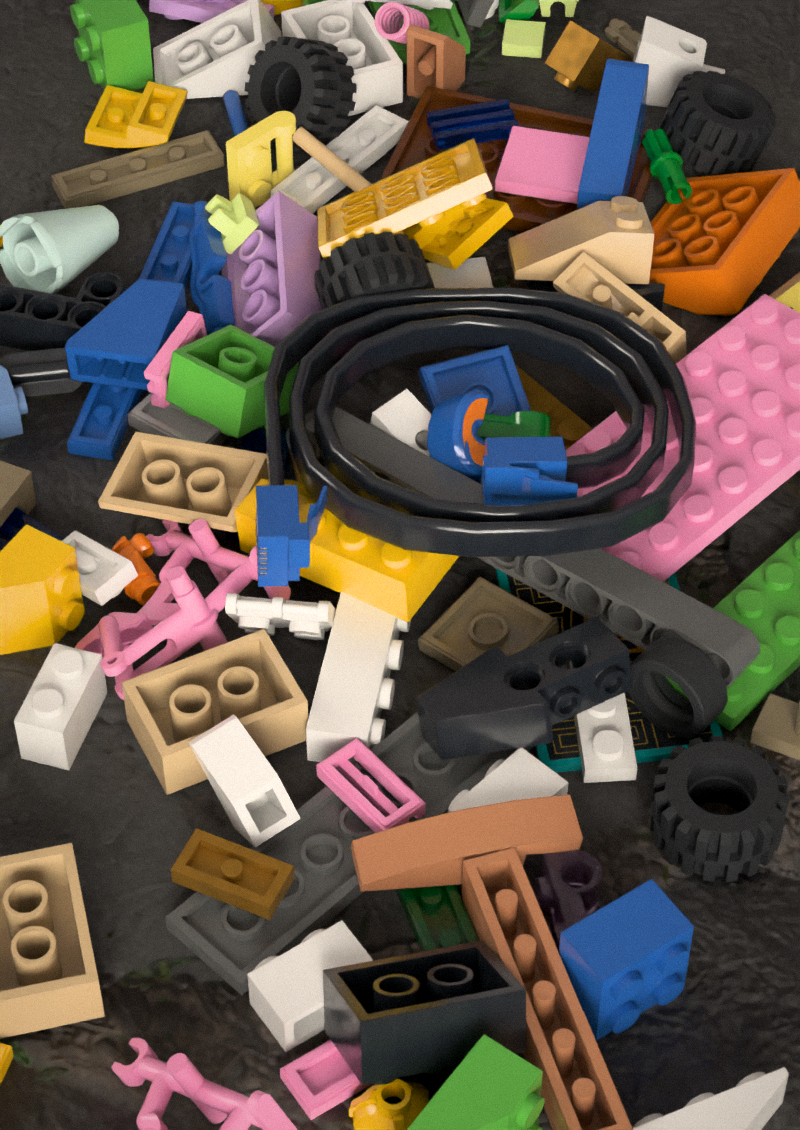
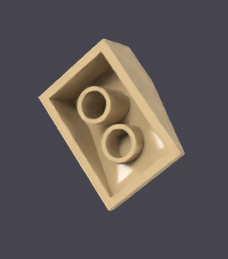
(608, 231)

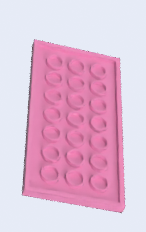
(746, 435)

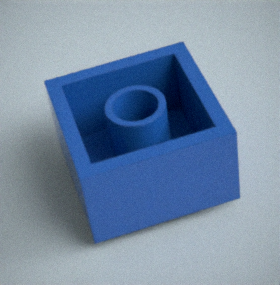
(627, 958)

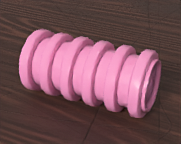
(390, 17)

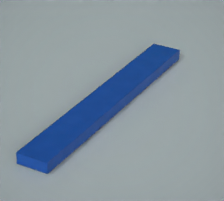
(106, 408)

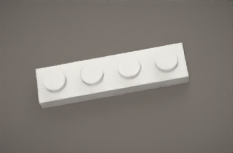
(357, 146)

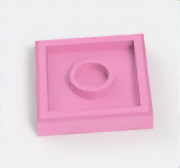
(542, 164)

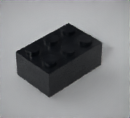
(421, 1010)

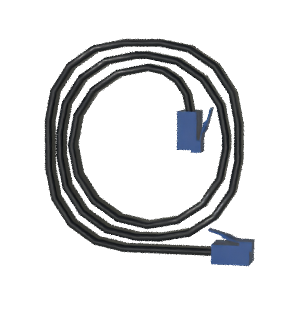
(522, 477)

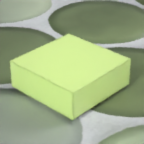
(523, 38)

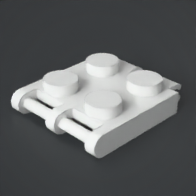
(302, 618)

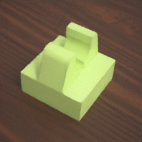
(233, 219)

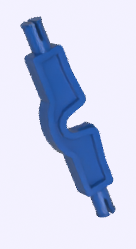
(207, 287)

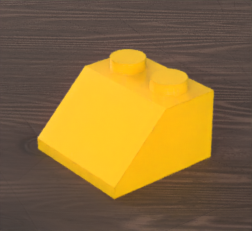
(37, 591)

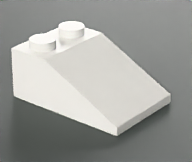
(217, 52)

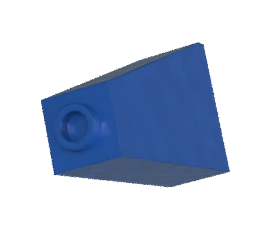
(615, 132)

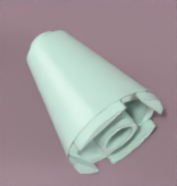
(55, 246)

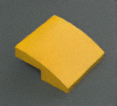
(135, 118)
(460, 232)

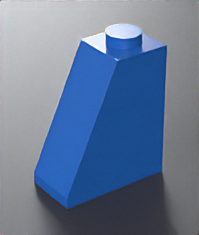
(127, 335)

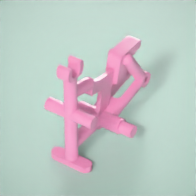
(181, 623)
(212, 1099)

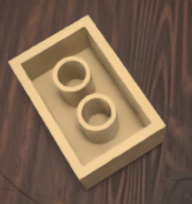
(201, 691)
(44, 944)

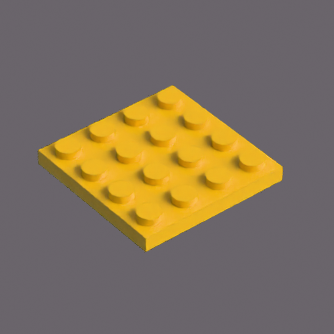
(406, 198)

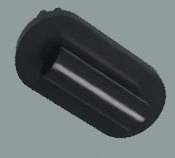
(40, 372)

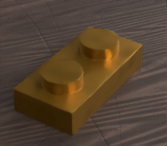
(232, 874)

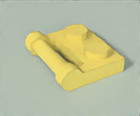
(250, 157)

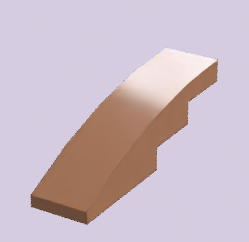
(434, 848)

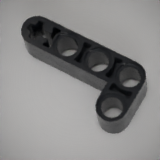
(47, 320)

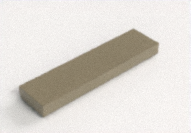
(138, 170)

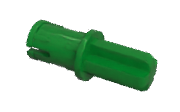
(666, 166)

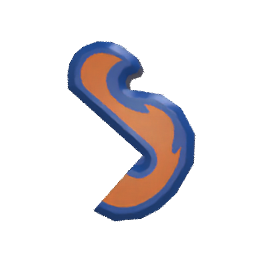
(454, 431)

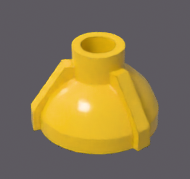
(373, 1113)

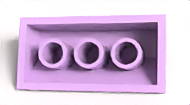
(275, 271)

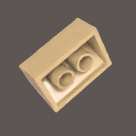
(183, 480)

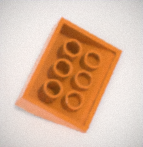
(723, 238)

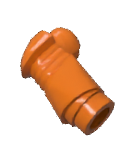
(136, 551)

